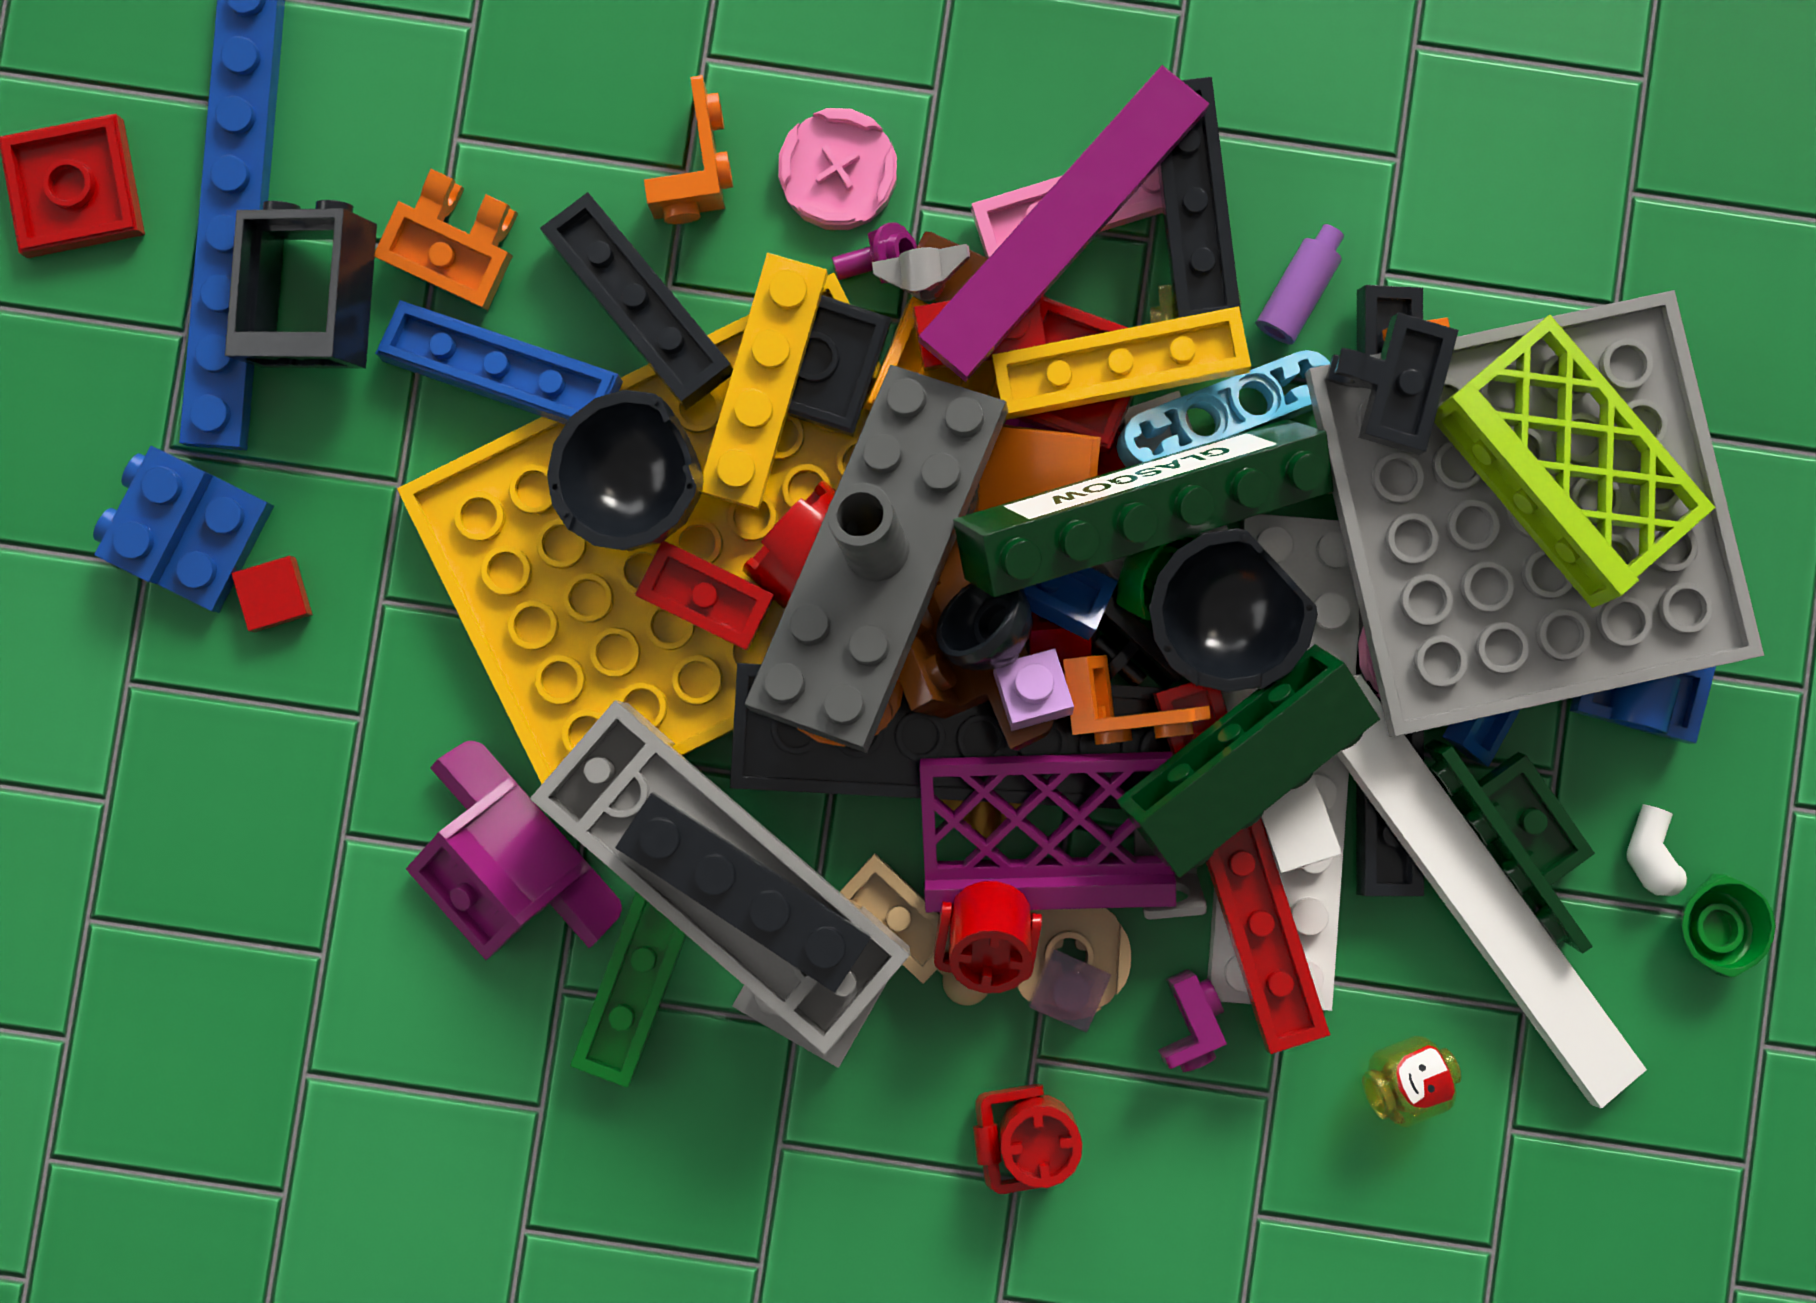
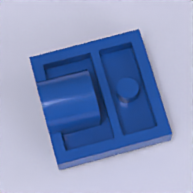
(1661, 707)

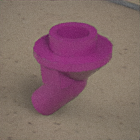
(884, 242)

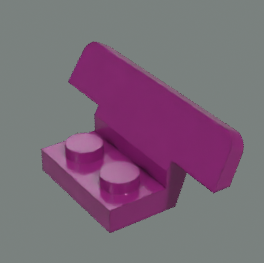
(505, 860)

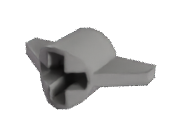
(922, 270)

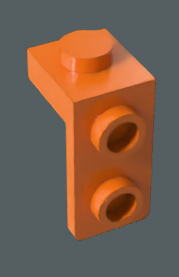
(686, 195)
(1094, 710)

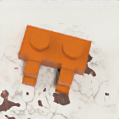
(442, 254)

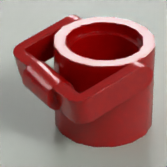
(989, 937)
(1035, 1139)

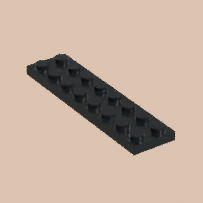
(785, 759)

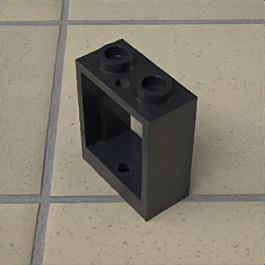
(257, 283)

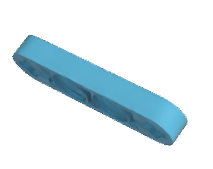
(1224, 406)

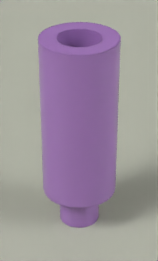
(1301, 286)

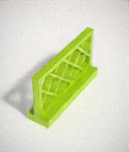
(1544, 502)

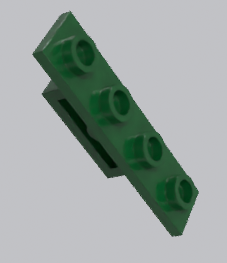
(1526, 827)

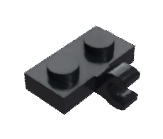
(1402, 383)

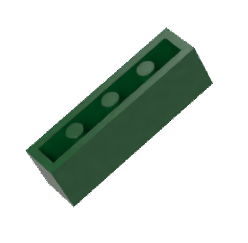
(1248, 760)

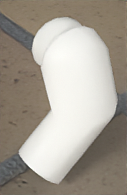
(1649, 855)

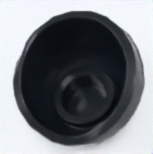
(984, 629)

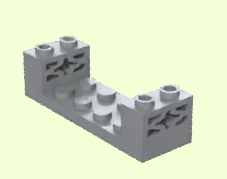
(599, 795)

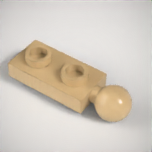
(903, 912)

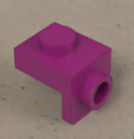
(1198, 1006)

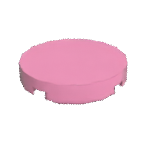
(837, 169)

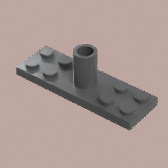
(877, 558)

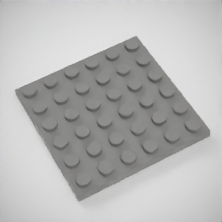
(1464, 600)

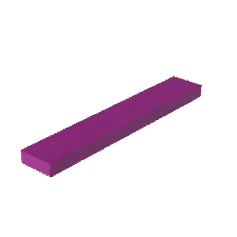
(1063, 223)

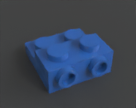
(181, 528)

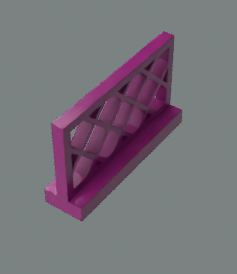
(1045, 882)

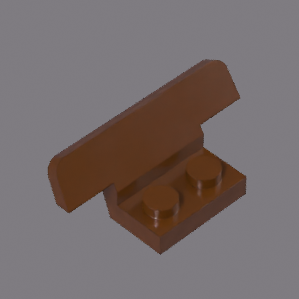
(944, 689)

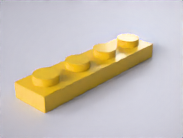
(1122, 363)
(763, 381)

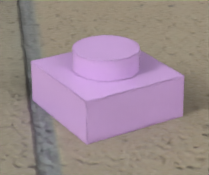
(1034, 690)

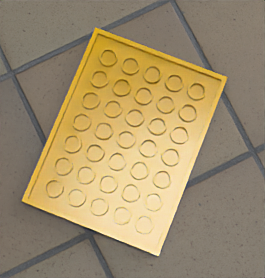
(564, 616)

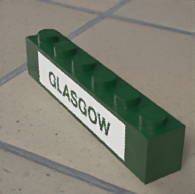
(1142, 506)

